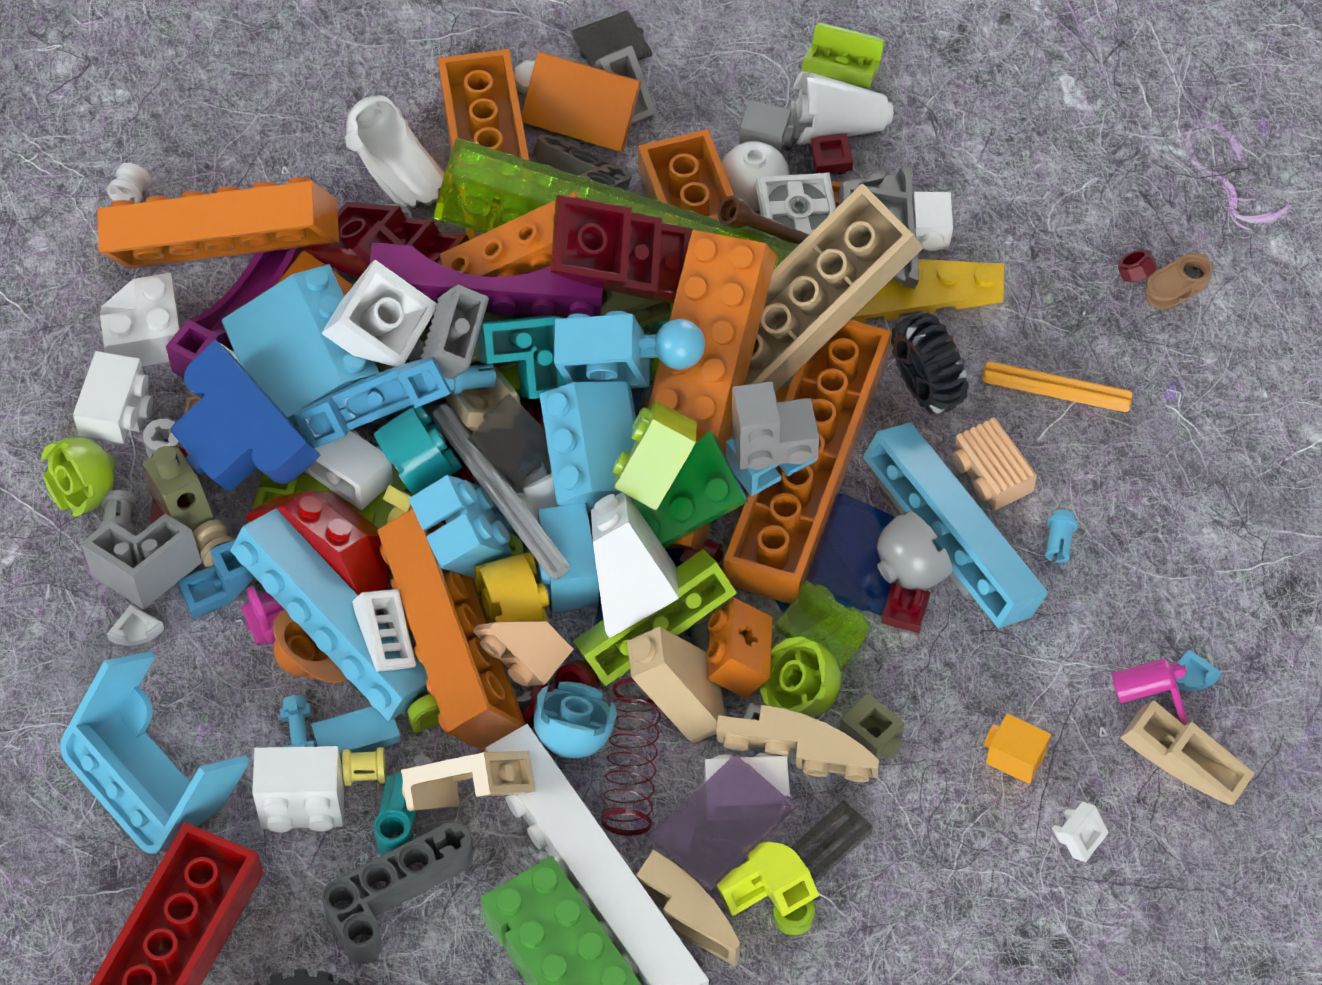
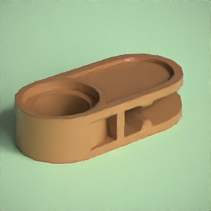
(1172, 286)

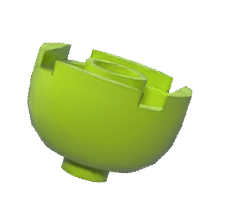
(78, 473)
(802, 677)

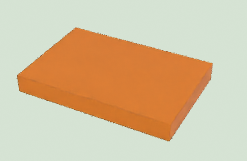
(580, 101)

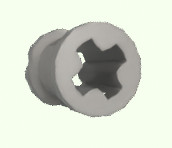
(111, 508)

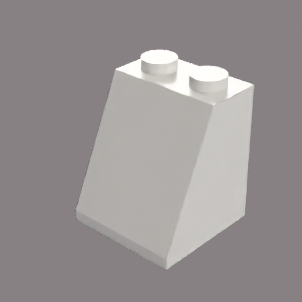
(630, 563)

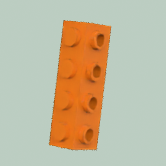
(509, 249)

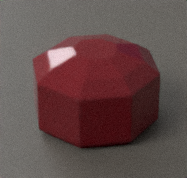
(1137, 265)

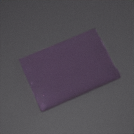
(722, 822)

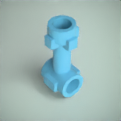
(295, 711)

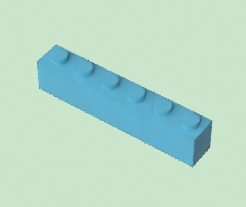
(974, 545)
(324, 610)

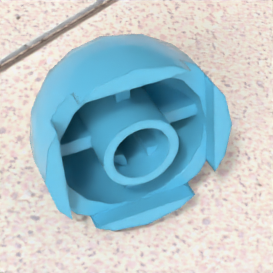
(573, 720)

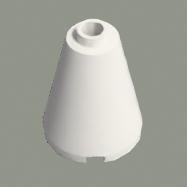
(836, 108)

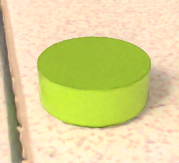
(796, 921)

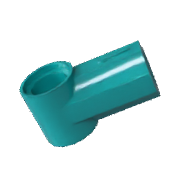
(393, 817)

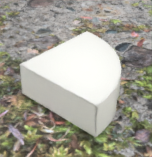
(135, 628)

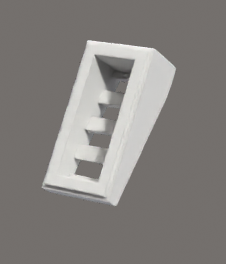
(394, 615)

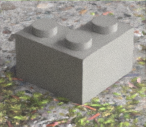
(771, 430)
(142, 564)

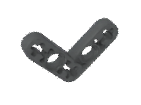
(580, 162)

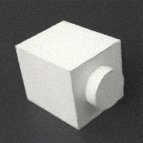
(933, 219)

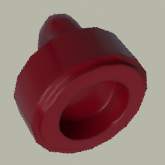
(577, 672)

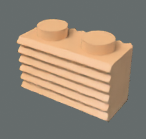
(993, 464)

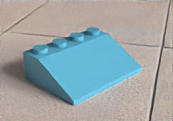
(283, 345)

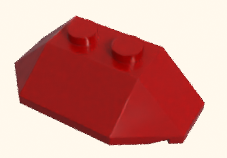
(336, 533)

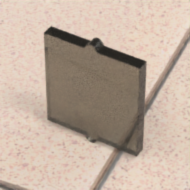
(610, 36)
(511, 440)

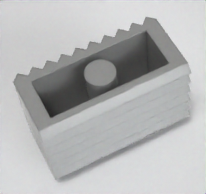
(455, 330)

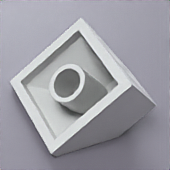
(380, 317)

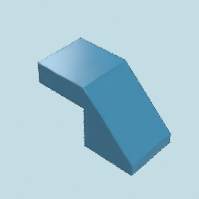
(215, 585)

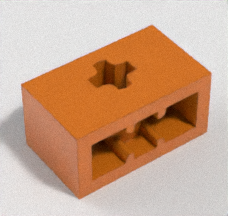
(739, 647)

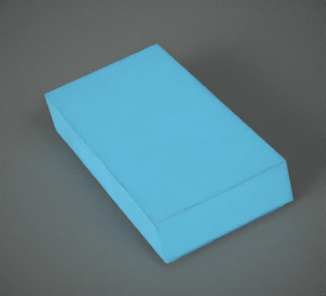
(357, 731)

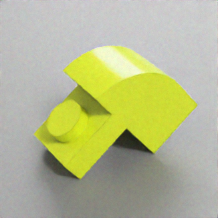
(772, 872)

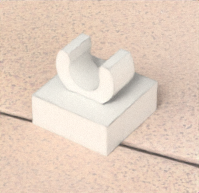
(1082, 831)

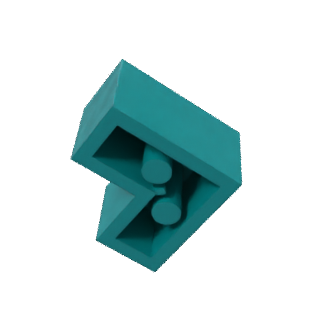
(529, 343)

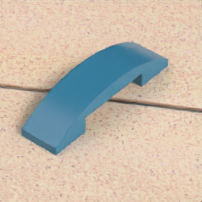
(371, 399)

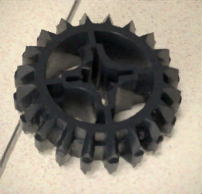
(929, 362)

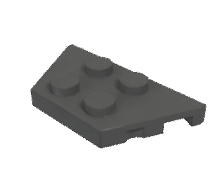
(897, 195)

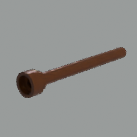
(738, 214)

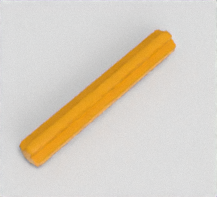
(1057, 386)

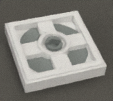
(796, 200)

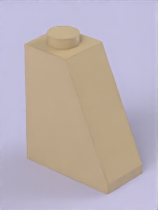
(677, 681)

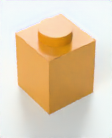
(1017, 748)

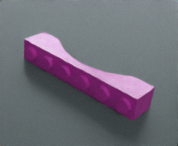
(525, 294)
(200, 331)

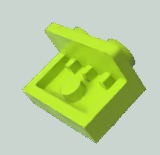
(844, 55)

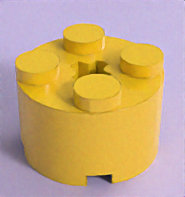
(511, 590)

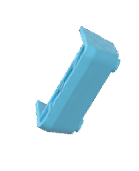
(129, 770)

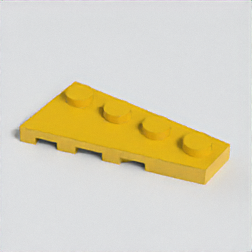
(939, 286)

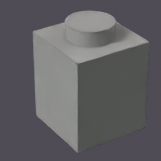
(768, 125)

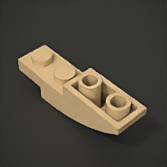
(816, 743)

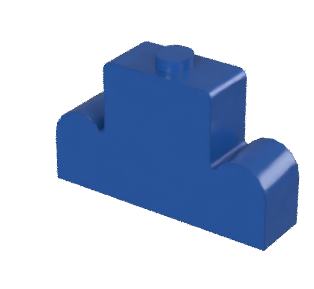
(237, 425)

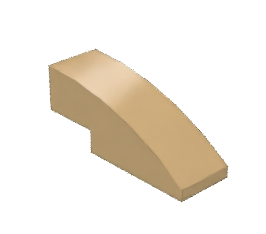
(1187, 753)
(689, 907)

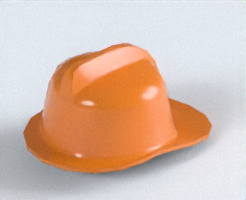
(299, 653)

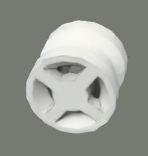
(130, 183)
(156, 432)

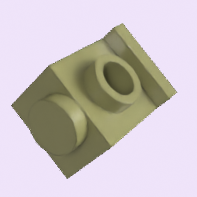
(874, 718)

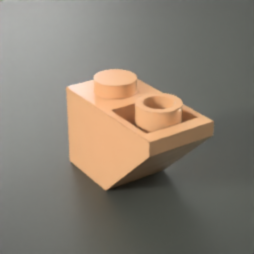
(527, 648)

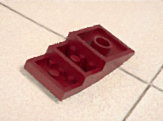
(358, 218)
(618, 248)

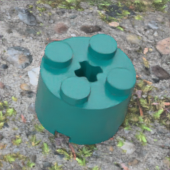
(417, 449)

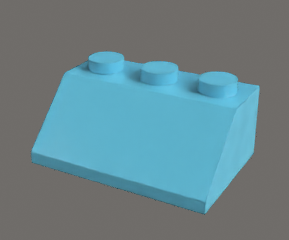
(585, 434)

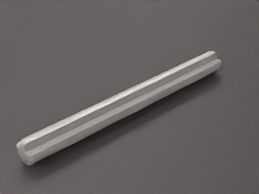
(501, 493)

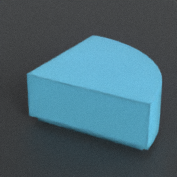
(1199, 673)

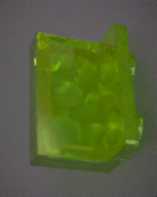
(825, 621)

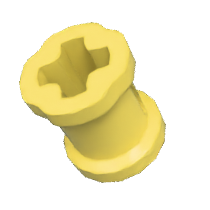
(364, 766)

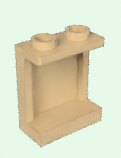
(492, 772)

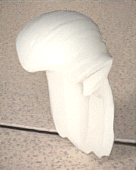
(392, 152)

